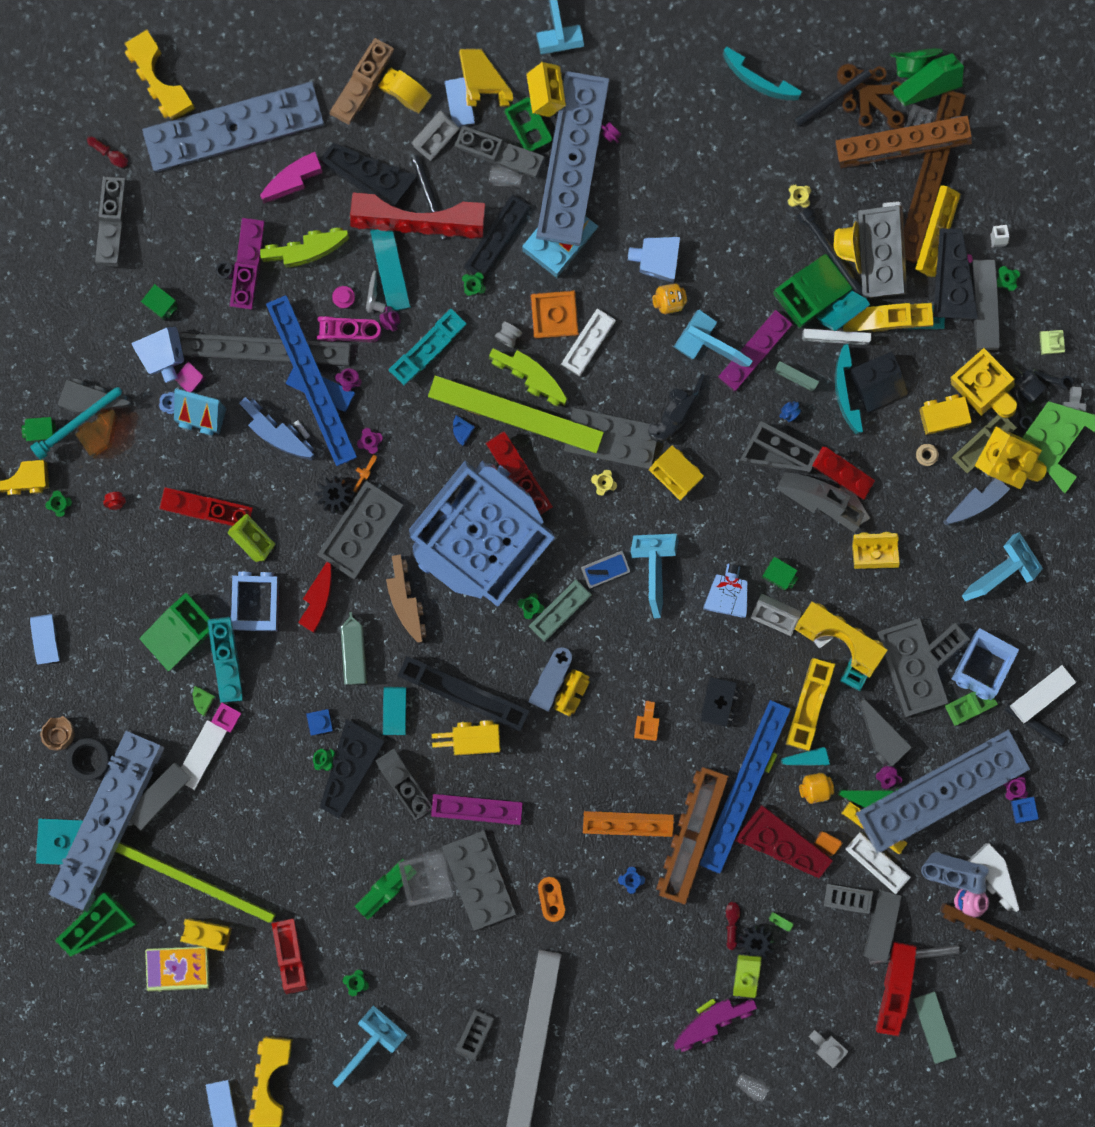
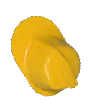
(847, 244)

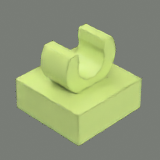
(1052, 342)

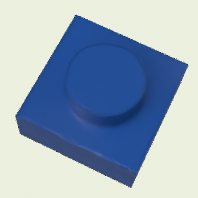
(319, 722)
(1024, 810)

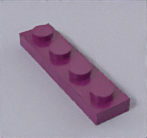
(756, 349)
(476, 809)

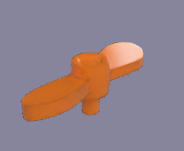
(364, 473)

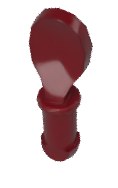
(116, 158)
(732, 914)

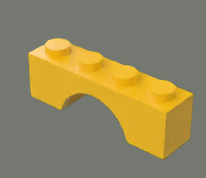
(173, 98)
(30, 476)
(818, 622)
(809, 704)
(273, 1053)

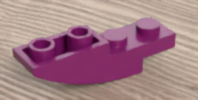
(247, 264)
(704, 1024)

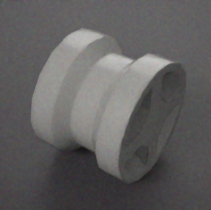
(508, 334)

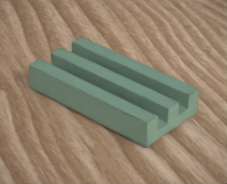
(796, 376)

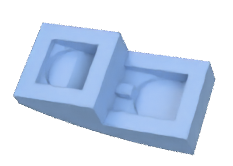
(460, 113)
(44, 639)
(221, 1104)

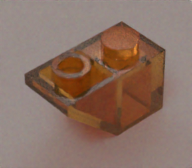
(99, 434)

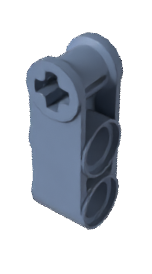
(550, 680)
(955, 872)

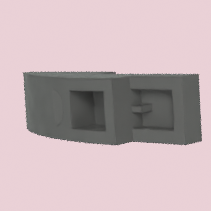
(498, 152)
(111, 221)
(817, 494)

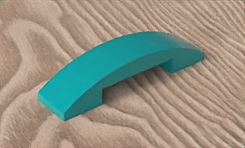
(784, 92)
(390, 269)
(428, 347)
(852, 417)

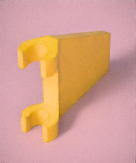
(482, 78)

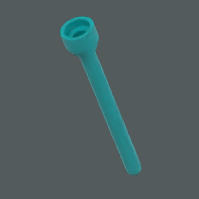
(43, 447)

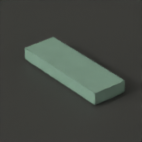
(559, 610)
(934, 1027)

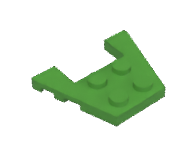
(1054, 433)

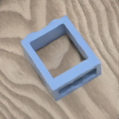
(265, 577)
(995, 646)

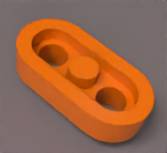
(551, 899)

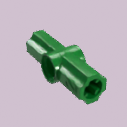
(381, 892)

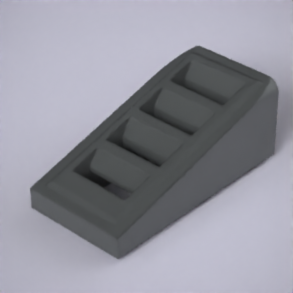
(958, 633)
(866, 904)
(466, 1053)

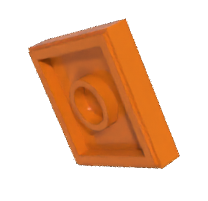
(554, 314)

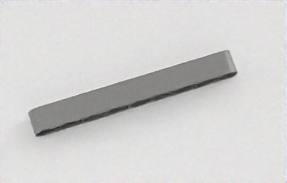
(533, 1039)

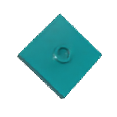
(842, 310)
(55, 839)

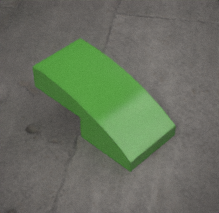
(968, 707)

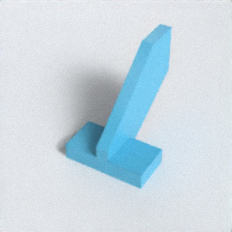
(559, 38)
(698, 333)
(655, 547)
(1020, 559)
(381, 1030)

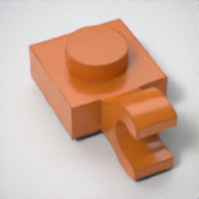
(646, 725)

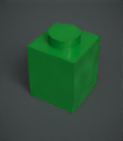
(160, 303)
(38, 429)
(780, 574)

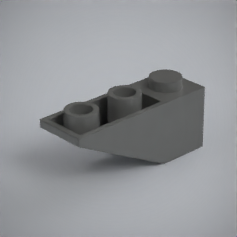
(78, 397)
(404, 784)

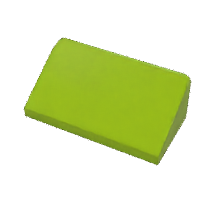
(251, 538)

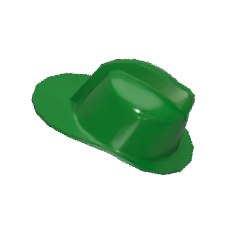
(913, 62)

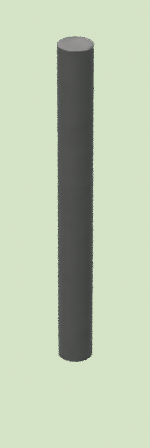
(926, 953)

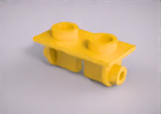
(574, 683)

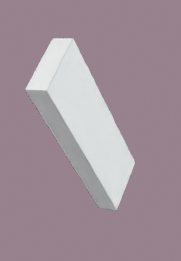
(836, 336)
(588, 342)
(1042, 694)
(202, 752)
(877, 863)

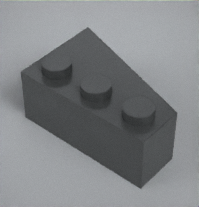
(778, 451)

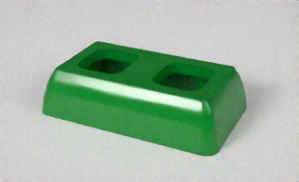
(535, 123)

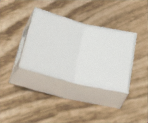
(999, 236)

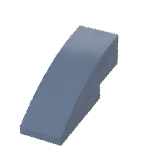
(977, 502)

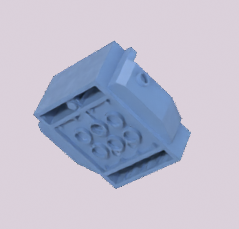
(499, 511)

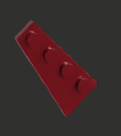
(777, 839)

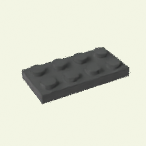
(882, 252)
(622, 440)
(360, 530)
(911, 671)
(479, 880)

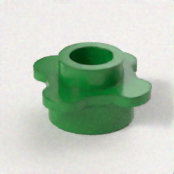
(1002, 282)
(469, 288)
(52, 503)
(524, 604)
(323, 759)
(349, 981)

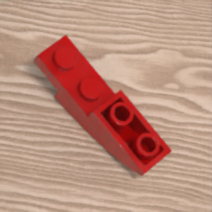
(509, 458)
(202, 507)
(897, 989)

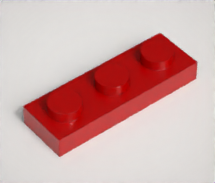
(843, 472)

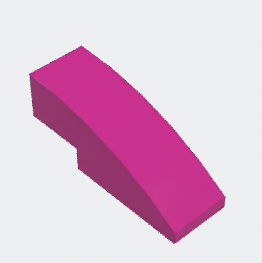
(291, 178)

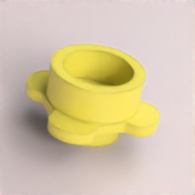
(803, 191)
(605, 476)

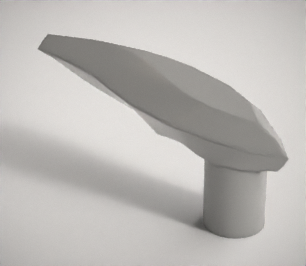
(372, 294)

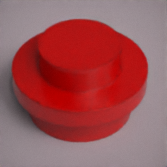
(114, 500)

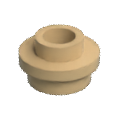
(933, 451)

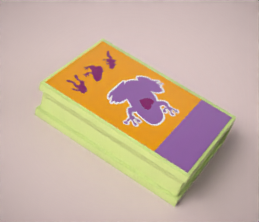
(177, 968)

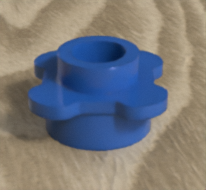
(790, 411)
(631, 886)

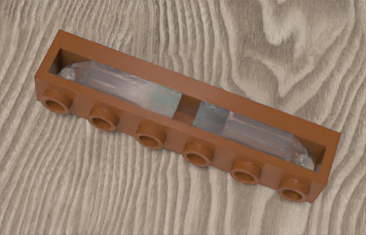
(904, 141)
(692, 836)

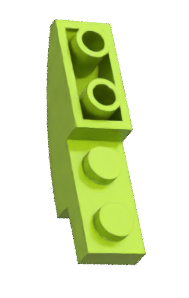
(315, 247)
(538, 379)

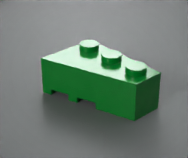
(100, 923)

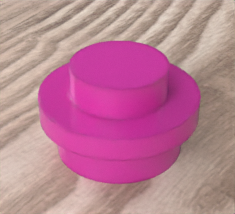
(343, 297)

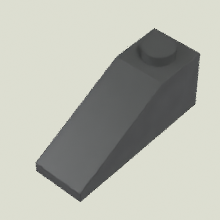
(884, 738)

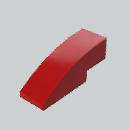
(318, 598)
(289, 956)

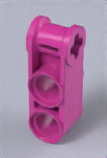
(337, 325)

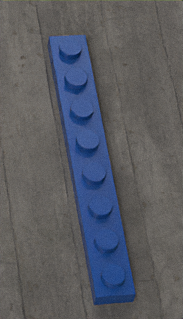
(311, 380)
(744, 786)

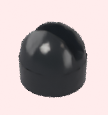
(224, 265)

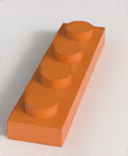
(628, 824)

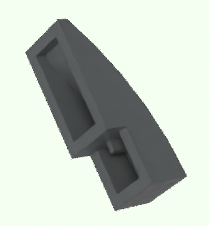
(159, 795)
(882, 926)

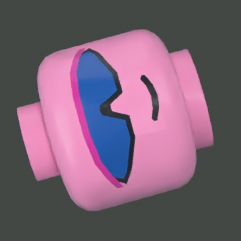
(971, 903)

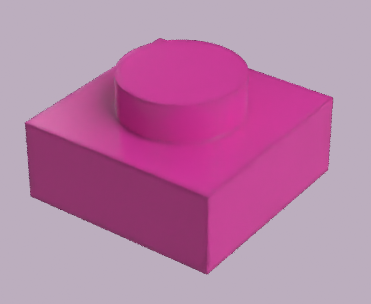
(226, 717)

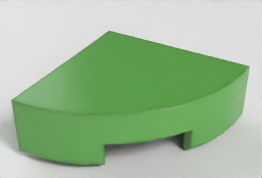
(202, 700)
(783, 923)

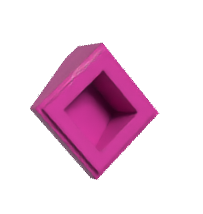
(189, 378)

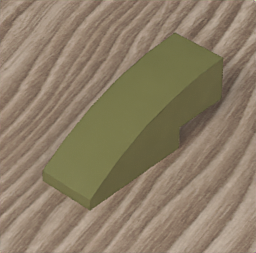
(969, 453)

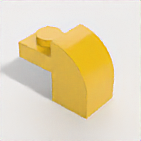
(405, 89)

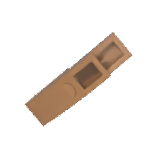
(362, 81)
(406, 609)

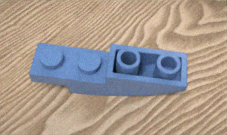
(282, 437)

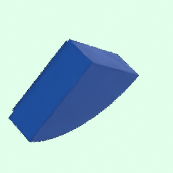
(462, 430)

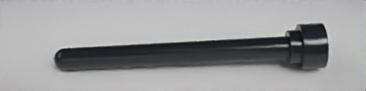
(807, 218)

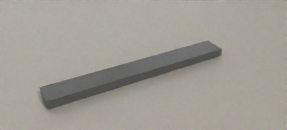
(259, 349)

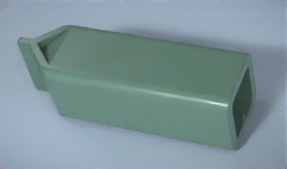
(353, 652)

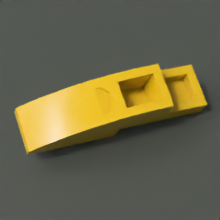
(891, 317)

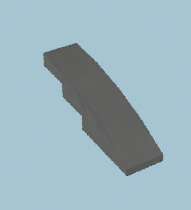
(986, 303)

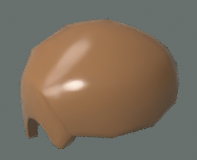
(57, 733)

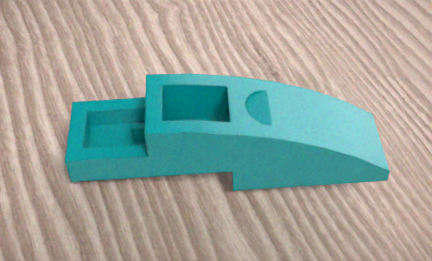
(225, 659)

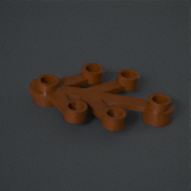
(868, 94)

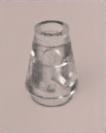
(504, 177)
(753, 1087)

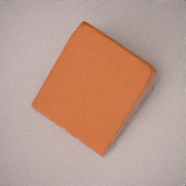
(827, 843)

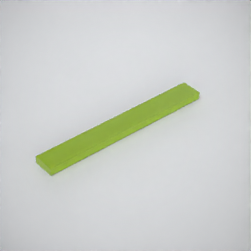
(515, 414)
(195, 882)

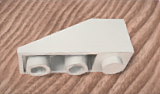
(998, 876)

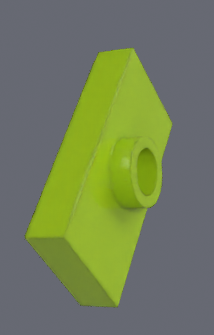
(746, 976)

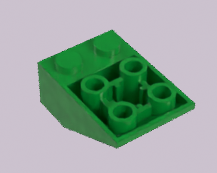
(812, 290)
(177, 632)

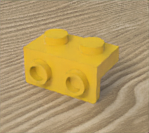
(875, 550)

